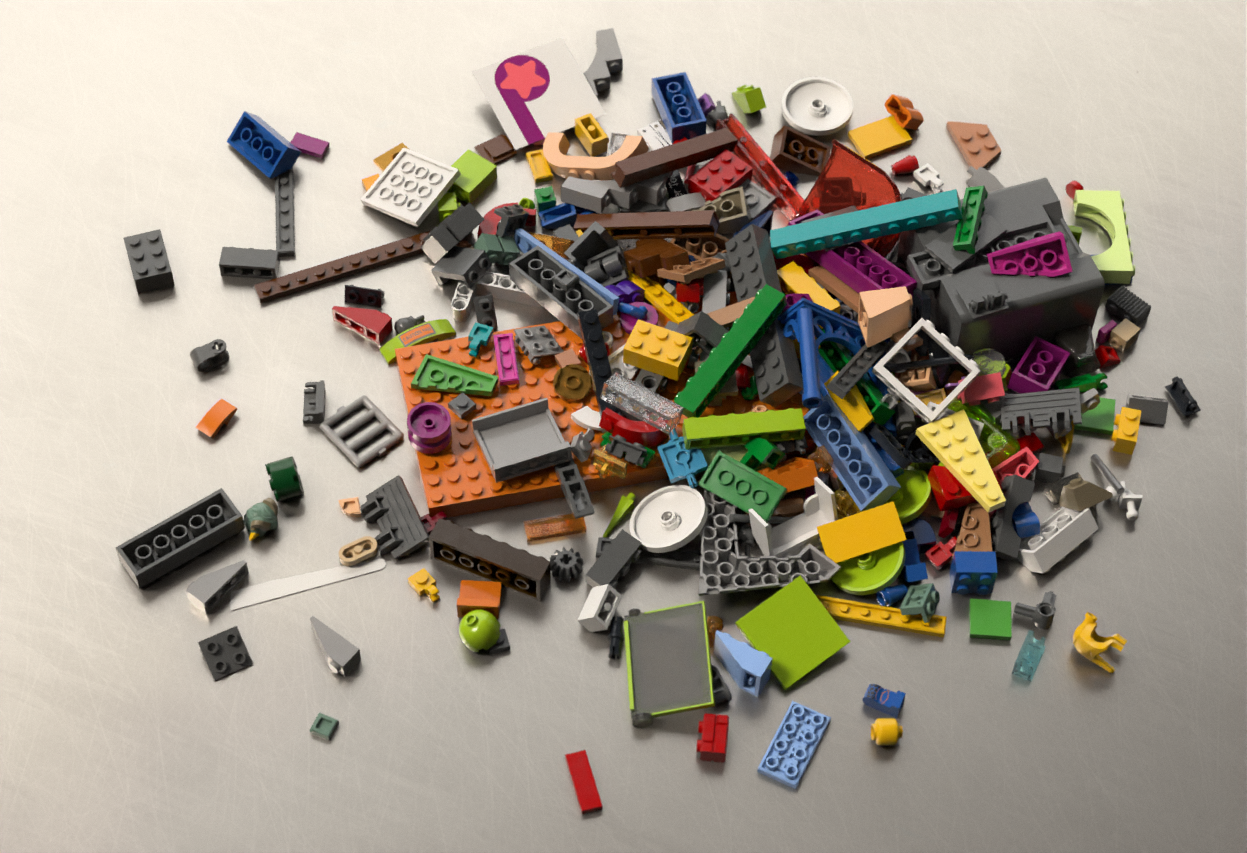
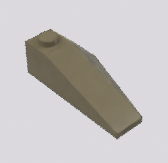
(731, 210)

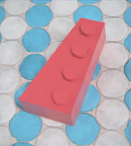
(1020, 464)

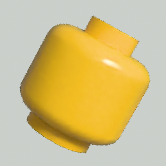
(886, 731)

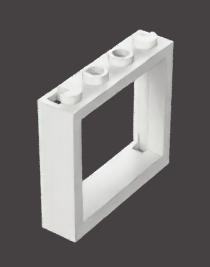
(904, 393)

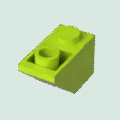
(749, 98)

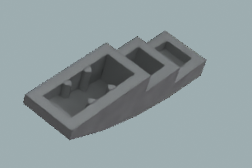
(574, 489)

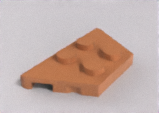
(975, 143)

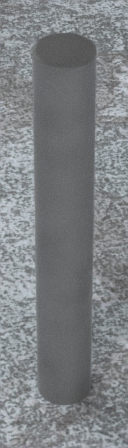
(1107, 474)

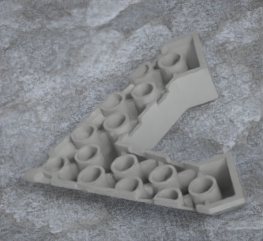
(727, 572)

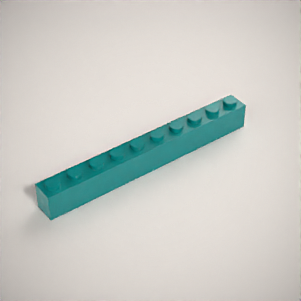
(866, 224)

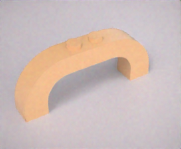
(588, 168)

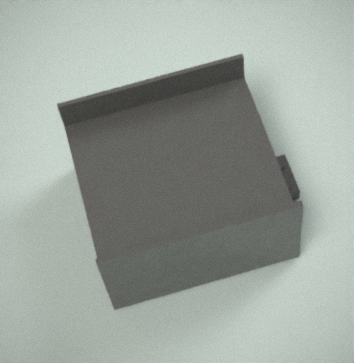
(1035, 303)

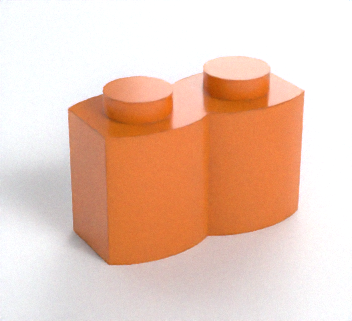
(904, 112)

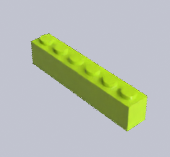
(741, 428)

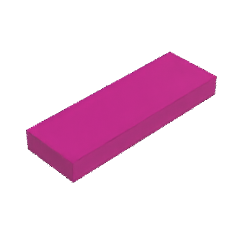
(506, 359)

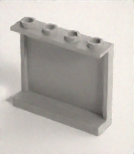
(520, 440)

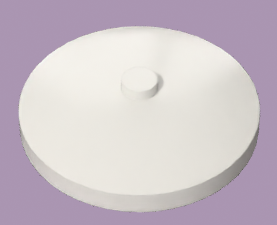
(817, 106)
(668, 518)

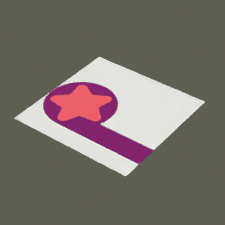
(538, 92)

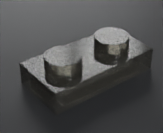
(1054, 489)

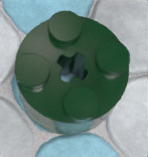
(284, 478)

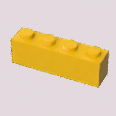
(795, 280)

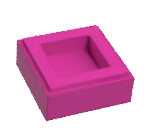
(1105, 331)

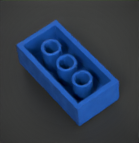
(678, 106)

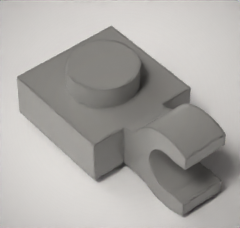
(580, 444)

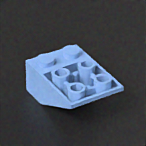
(744, 664)

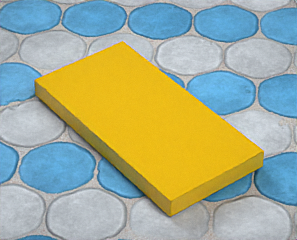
(862, 533)

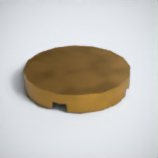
(572, 383)

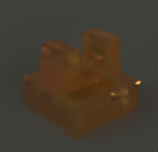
(823, 459)

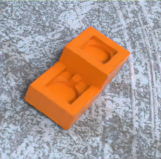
(215, 418)

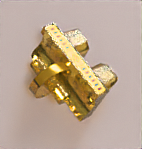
(609, 465)
(845, 504)

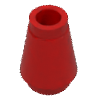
(905, 165)

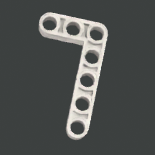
(490, 283)

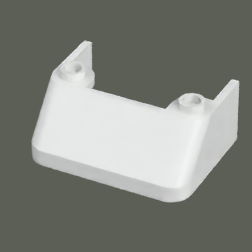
(798, 532)

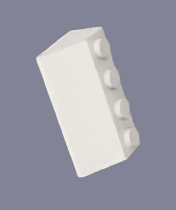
(1057, 538)

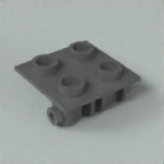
(983, 298)
(225, 653)

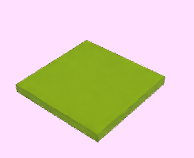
(793, 632)

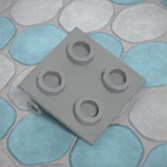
(536, 343)

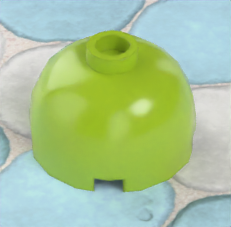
(479, 630)

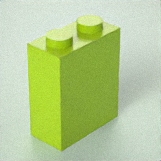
(475, 176)

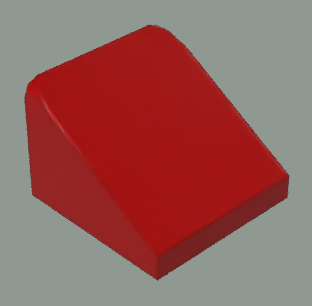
(1107, 356)

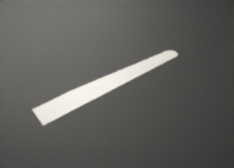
(290, 585)

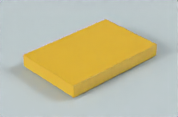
(879, 137)

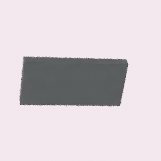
(943, 249)

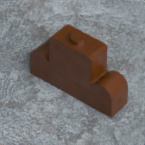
(654, 255)

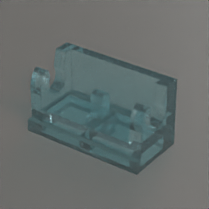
(1029, 656)

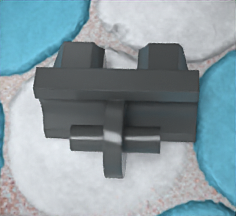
(485, 310)

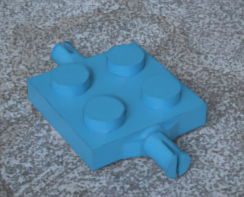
(681, 462)

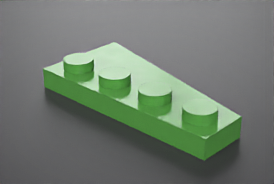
(451, 377)

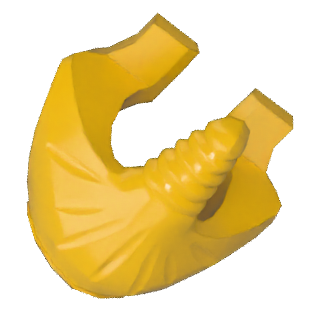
(1090, 644)

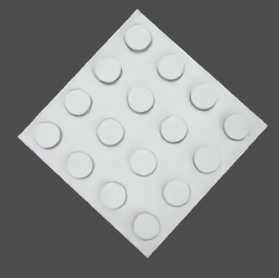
(410, 187)

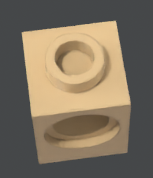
(1124, 335)

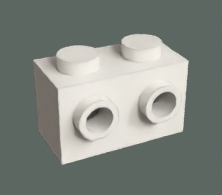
(599, 608)

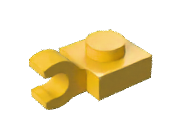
(423, 583)

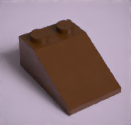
(798, 152)

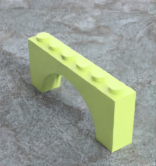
(1107, 210)

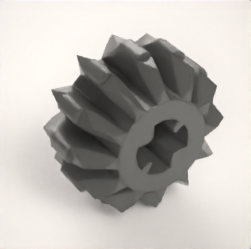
(566, 564)

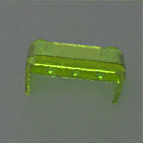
(1001, 443)

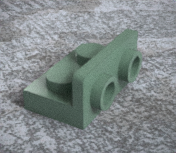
(920, 600)

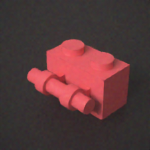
(984, 387)

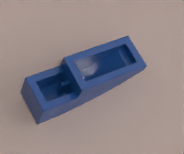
(562, 215)

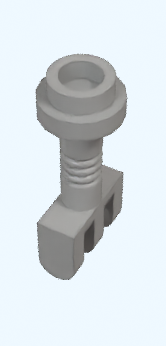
(691, 306)

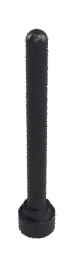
(923, 363)

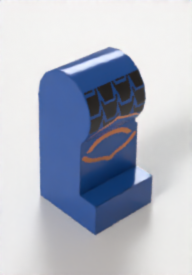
(884, 700)

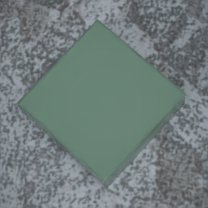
(324, 726)

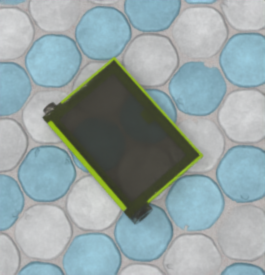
(668, 662)

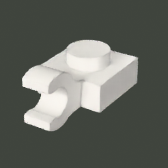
(929, 176)

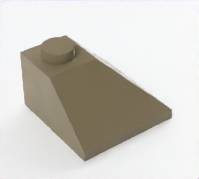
(1082, 495)

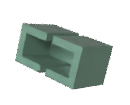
(501, 254)

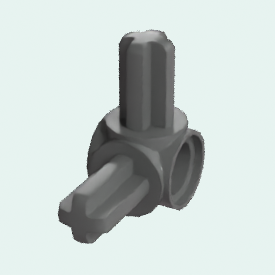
(1042, 613)

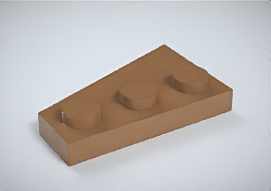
(696, 270)
(975, 530)

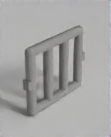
(349, 450)

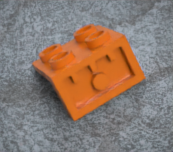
(479, 595)

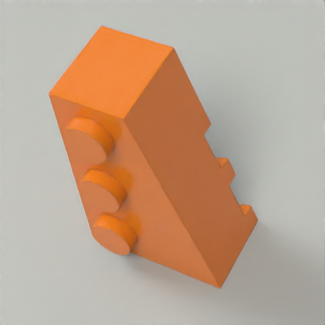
(792, 473)

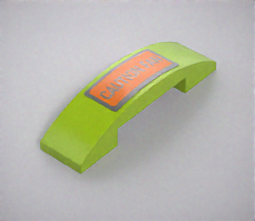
(417, 335)

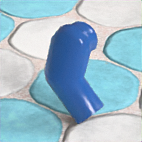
(636, 312)

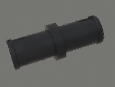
(616, 638)

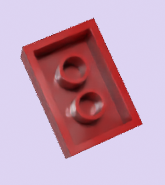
(720, 175)

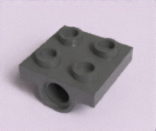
(608, 267)

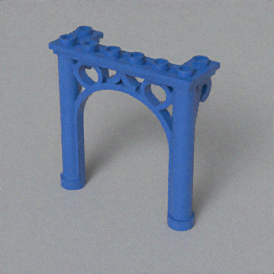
(803, 319)

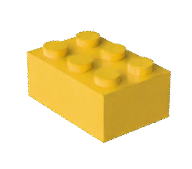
(657, 350)

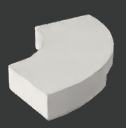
(587, 418)

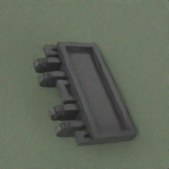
(1041, 409)
(399, 518)

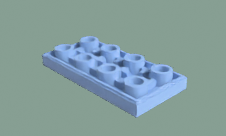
(794, 745)

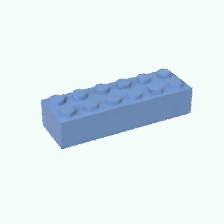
(853, 455)

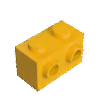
(591, 135)
(1126, 431)

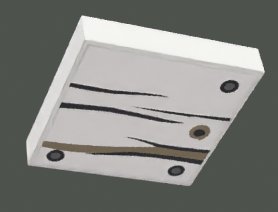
(655, 135)

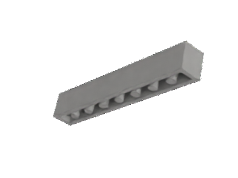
(713, 299)

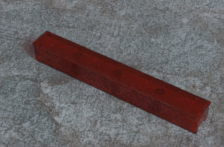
(764, 170)

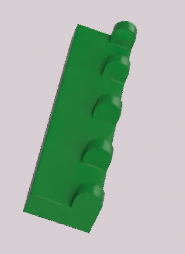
(967, 228)

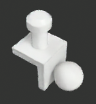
(1127, 500)

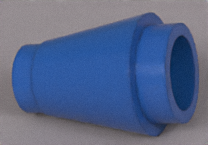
(891, 595)

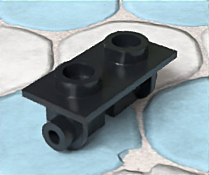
(363, 296)
(1182, 397)

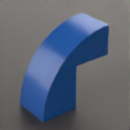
(913, 569)

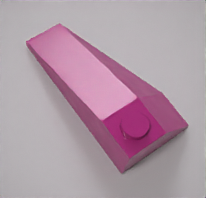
(1038, 256)

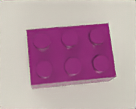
(1038, 367)

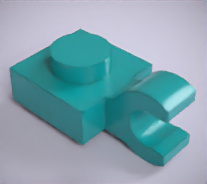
(479, 336)

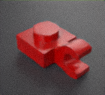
(941, 554)

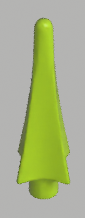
(624, 507)

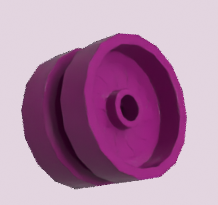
(429, 427)

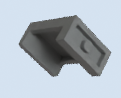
(589, 244)
(463, 265)

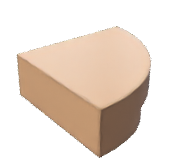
(350, 506)

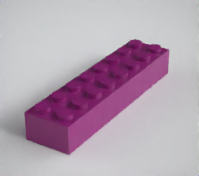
(859, 265)

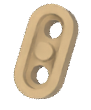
(357, 551)

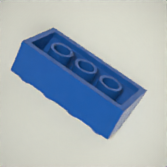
(263, 145)

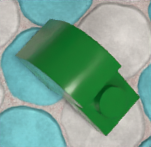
(761, 452)

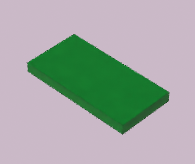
(742, 486)

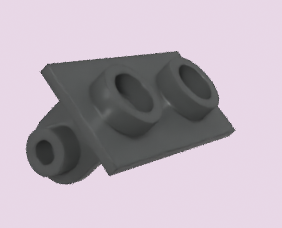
(619, 446)

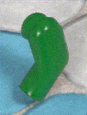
(752, 392)

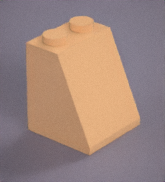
(883, 313)

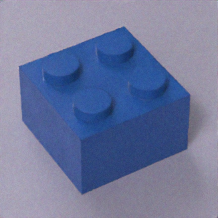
(973, 572)

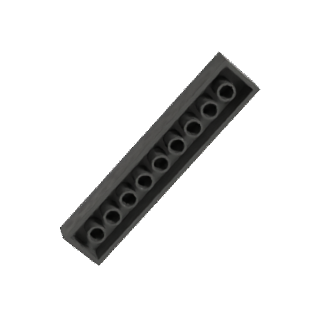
(774, 355)

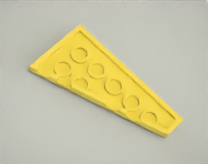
(959, 450)

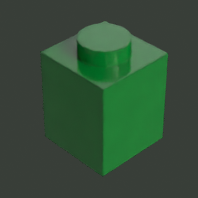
(544, 199)

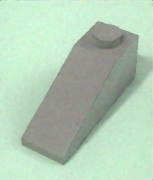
(214, 586)
(337, 650)

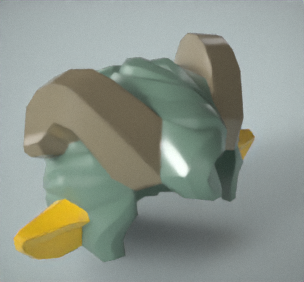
(261, 518)

